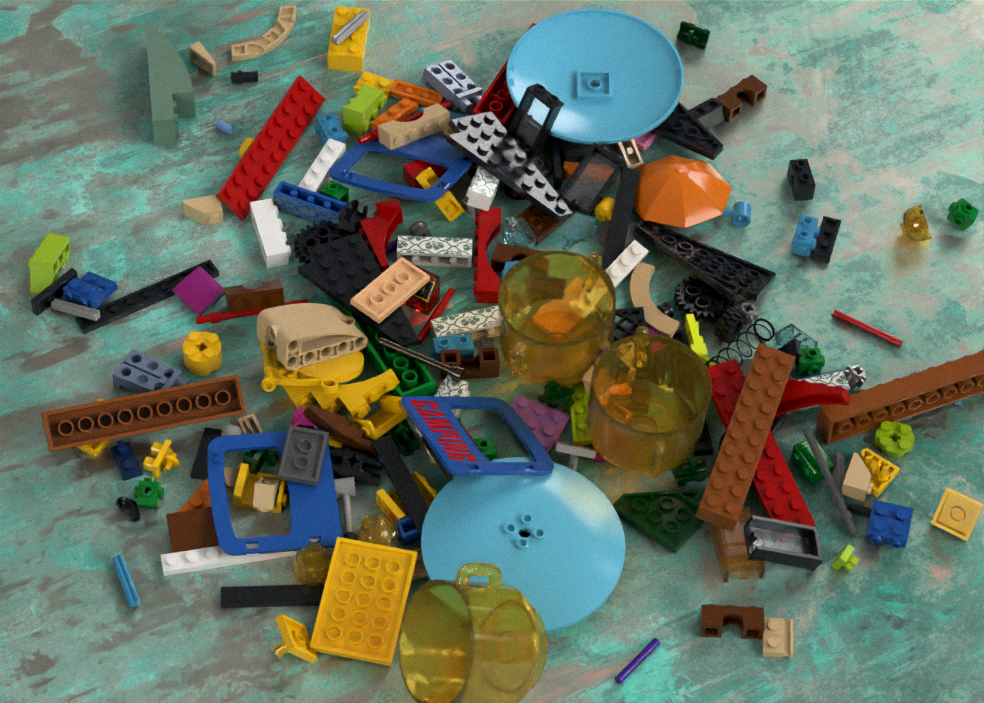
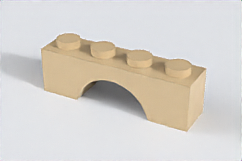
(396, 134)

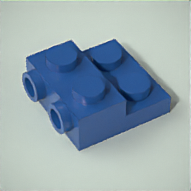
(89, 290)
(889, 524)

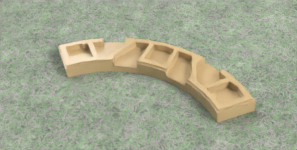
(268, 41)
(640, 297)

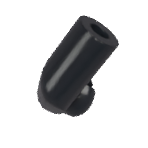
(130, 507)

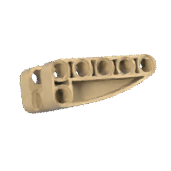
(308, 333)

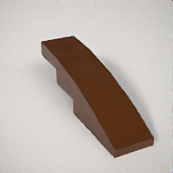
(337, 429)

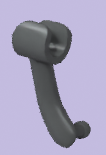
(487, 342)

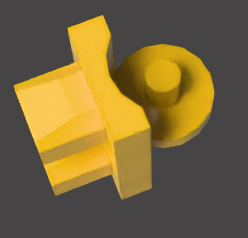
(165, 459)

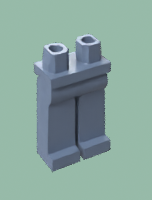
(453, 85)
(146, 374)

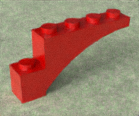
(379, 229)
(805, 394)

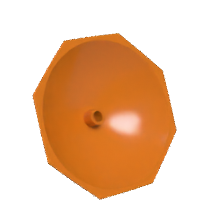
(680, 192)

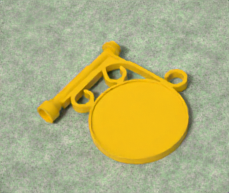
(323, 374)

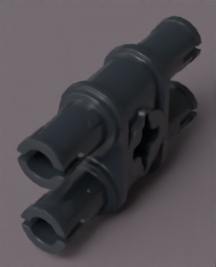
(360, 460)

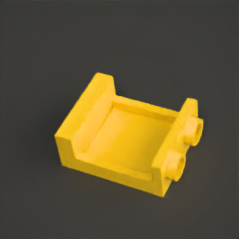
(447, 203)
(383, 420)
(245, 485)
(391, 504)

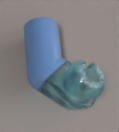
(230, 129)

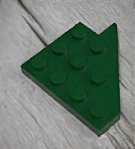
(663, 515)

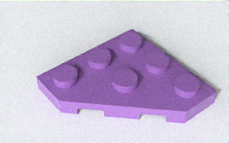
(543, 421)

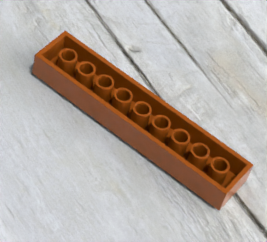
(903, 398)
(143, 413)
(745, 437)

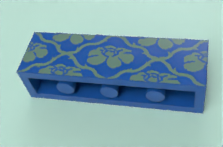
(307, 203)

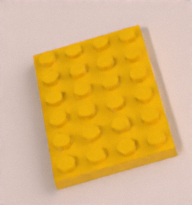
(363, 601)

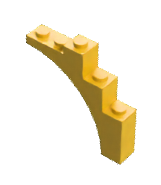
(352, 396)

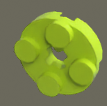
(894, 429)

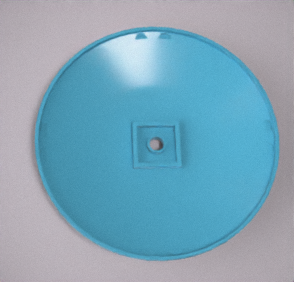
(622, 54)
(562, 566)

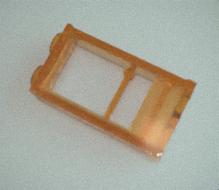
(732, 549)

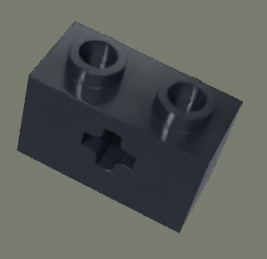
(801, 179)

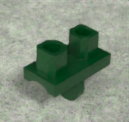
(693, 34)
(557, 395)
(404, 438)
(258, 458)
(691, 471)

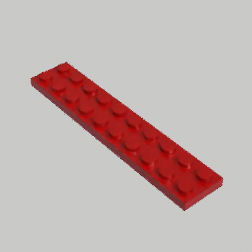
(270, 147)
(772, 476)

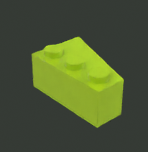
(362, 110)
(47, 261)

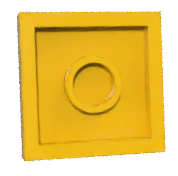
(957, 514)
(295, 639)

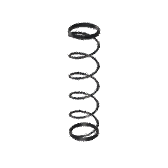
(756, 334)

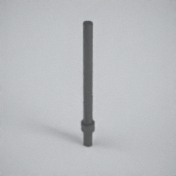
(845, 515)

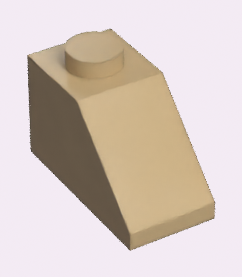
(629, 152)
(204, 209)
(857, 480)
(266, 494)

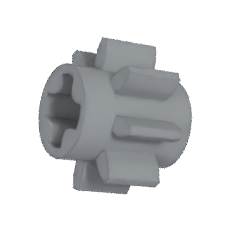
(750, 312)
(854, 376)

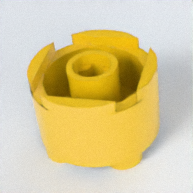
(202, 353)

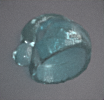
(518, 233)

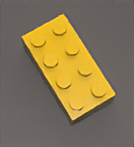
(351, 52)

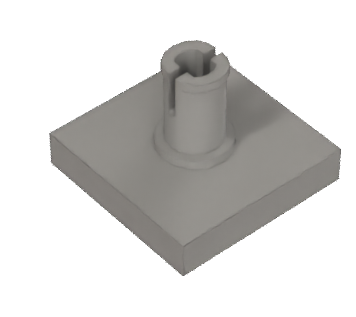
(574, 452)

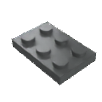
(303, 455)

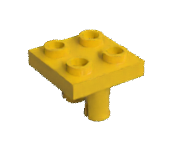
(881, 471)

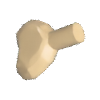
(231, 475)

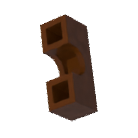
(748, 90)
(508, 253)
(243, 299)
(484, 365)
(748, 619)

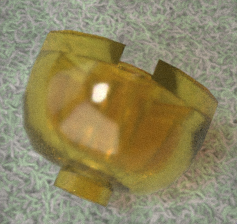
(915, 224)
(376, 530)
(311, 565)

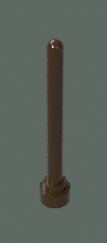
(455, 372)

